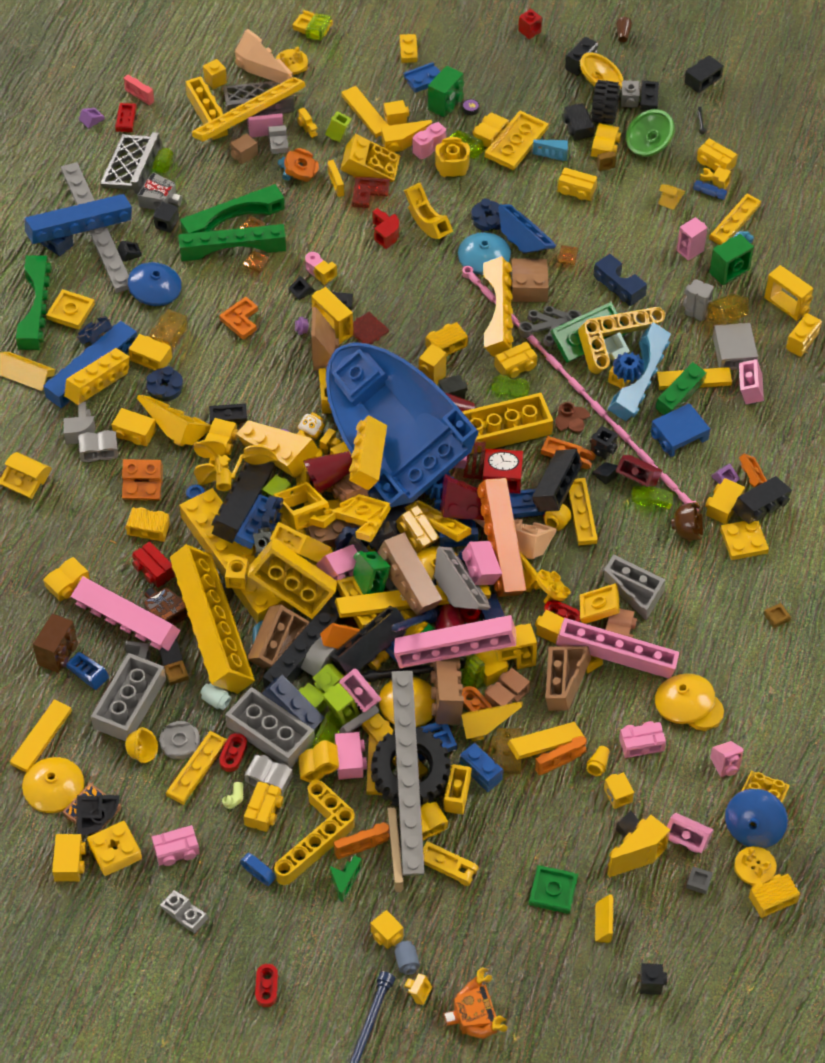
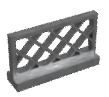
(233, 100)
(144, 164)

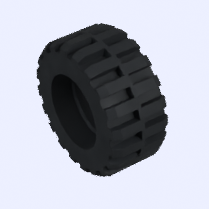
(429, 748)

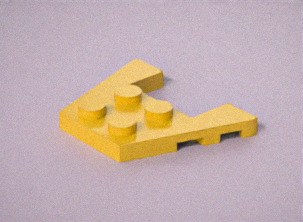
(358, 510)

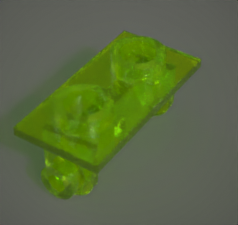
(503, 384)

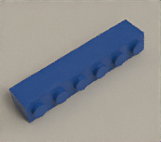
(78, 218)
(119, 337)

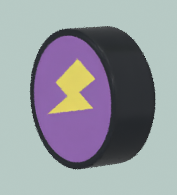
(470, 107)

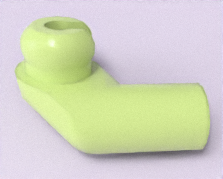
(236, 798)

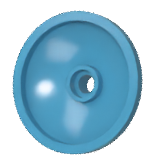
(482, 248)

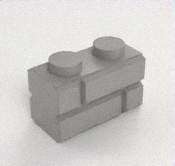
(697, 299)

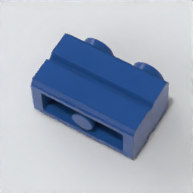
(483, 767)

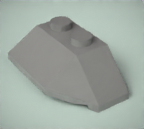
(456, 582)

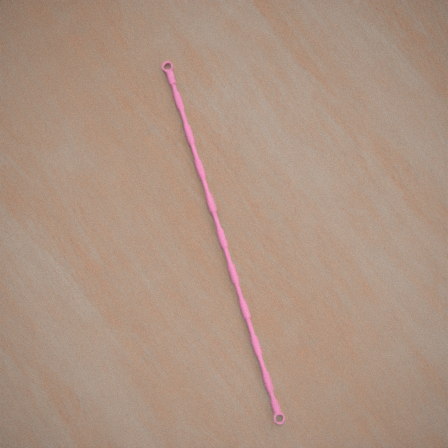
(573, 382)

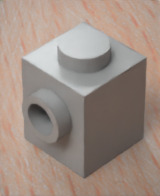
(630, 94)

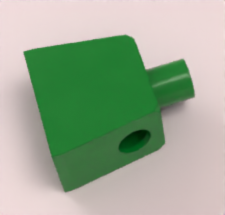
(370, 572)

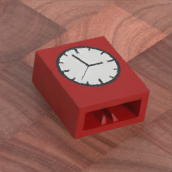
(506, 465)

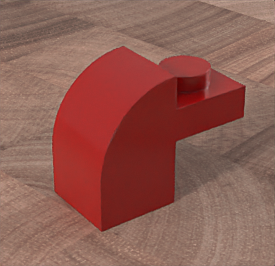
(386, 228)

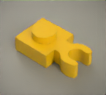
(305, 121)

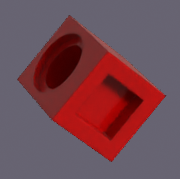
(530, 24)

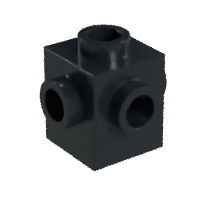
(604, 442)
(384, 533)

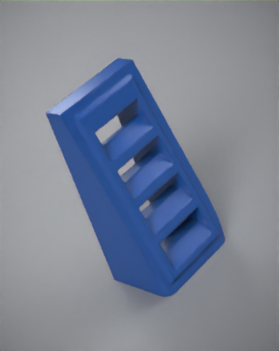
(96, 678)

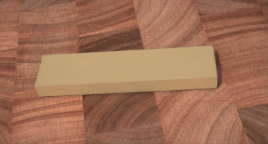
(395, 849)

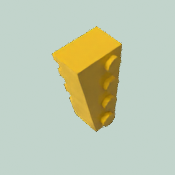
(288, 447)

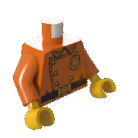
(475, 1010)

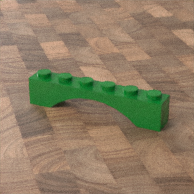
(263, 201)
(266, 238)
(29, 330)

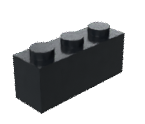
(762, 500)

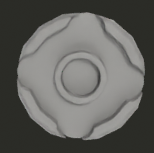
(179, 740)

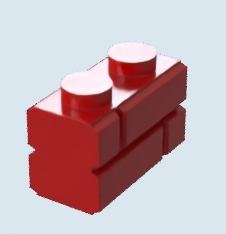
(153, 564)

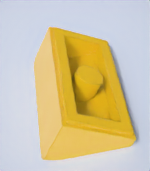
(604, 919)

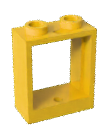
(782, 278)
(335, 313)
(301, 493)
(300, 542)

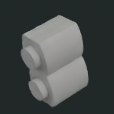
(98, 446)
(269, 772)

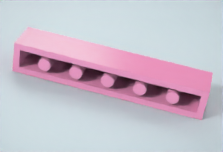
(127, 614)
(455, 641)
(619, 648)

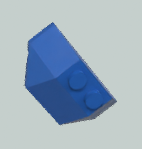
(522, 231)

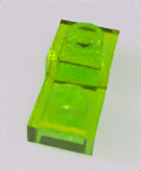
(647, 495)

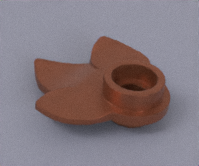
(572, 419)

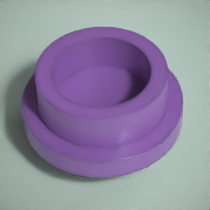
(301, 325)

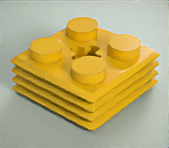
(108, 858)

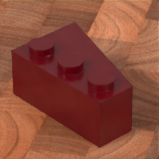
(460, 500)

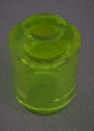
(163, 160)

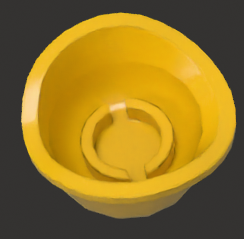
(142, 745)

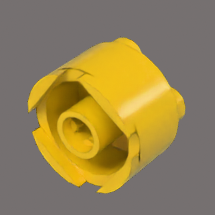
(452, 157)

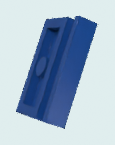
(421, 77)
(523, 504)

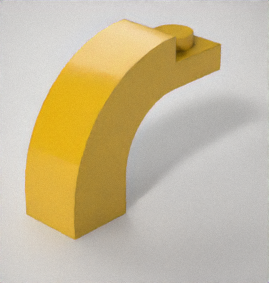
(424, 215)

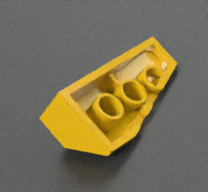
(174, 422)

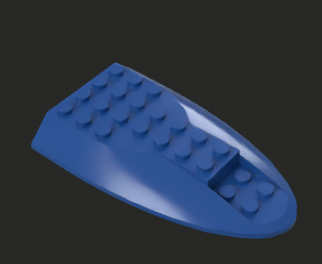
(423, 424)

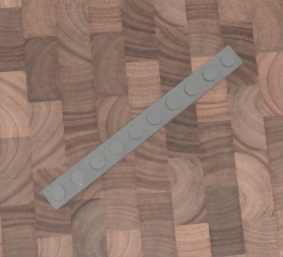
(100, 236)
(407, 773)

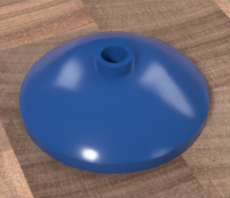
(154, 284)
(760, 808)

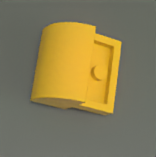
(24, 474)

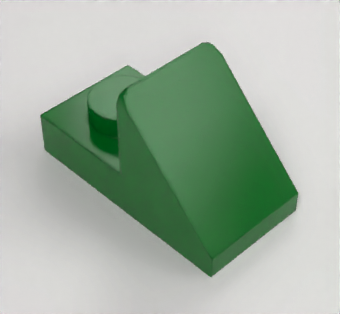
(345, 879)

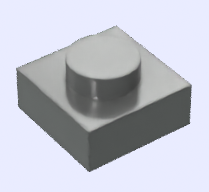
(699, 880)

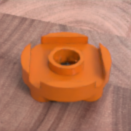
(300, 172)

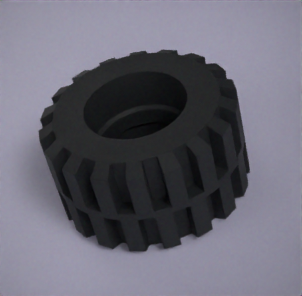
(605, 102)

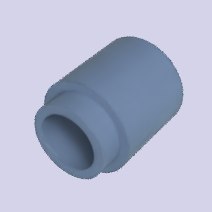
(407, 957)

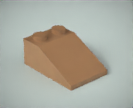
(529, 280)
(322, 339)

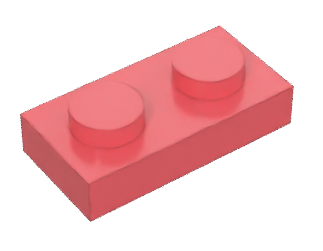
(138, 89)

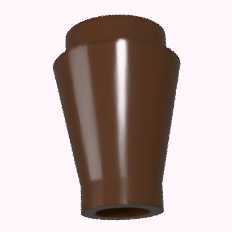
(623, 28)

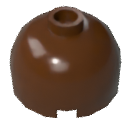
(688, 522)

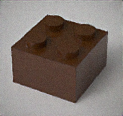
(55, 643)

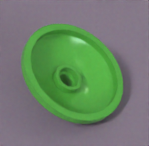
(645, 128)

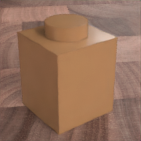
(244, 148)

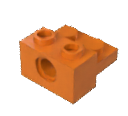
(142, 479)

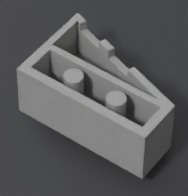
(636, 585)

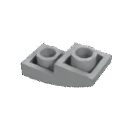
(183, 911)

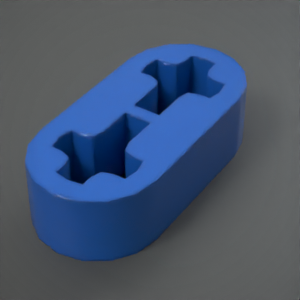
(258, 869)

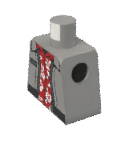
(158, 190)

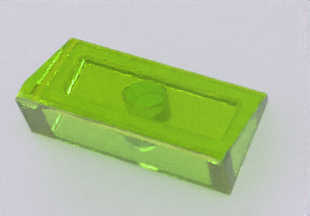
(328, 729)

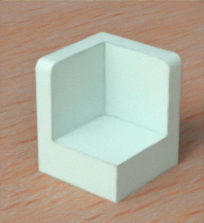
(615, 345)

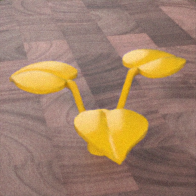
(209, 473)

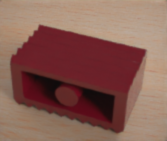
(639, 470)

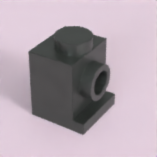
(261, 539)

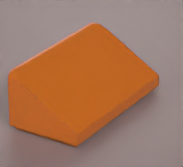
(336, 635)

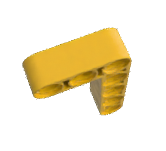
(613, 323)
(318, 836)

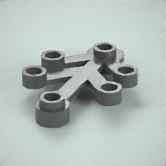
(526, 328)

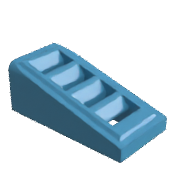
(556, 149)

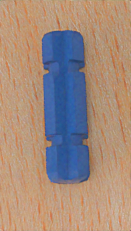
(710, 189)

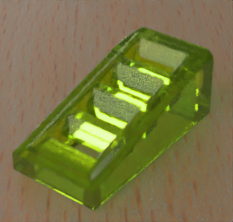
(318, 26)
(475, 144)
(473, 672)

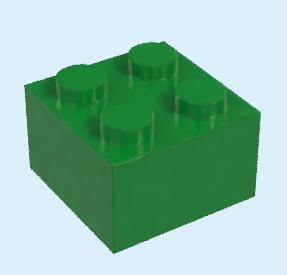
(445, 91)
(731, 259)

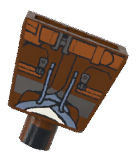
(165, 605)

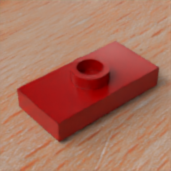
(125, 117)

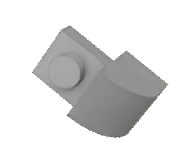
(278, 139)
(78, 425)
(317, 657)

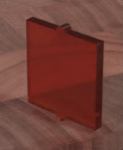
(369, 329)

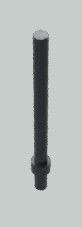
(373, 675)

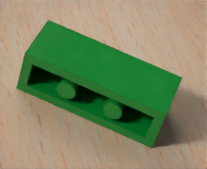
(681, 389)

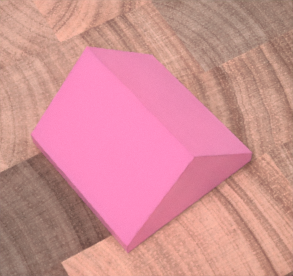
(259, 125)

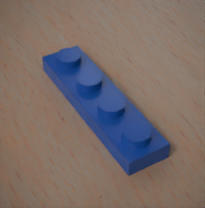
(252, 523)

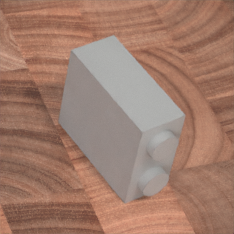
(734, 344)

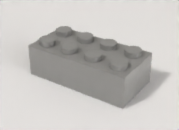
(128, 697)
(270, 727)

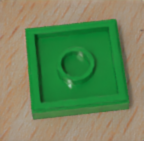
(553, 889)

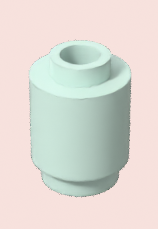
(215, 696)

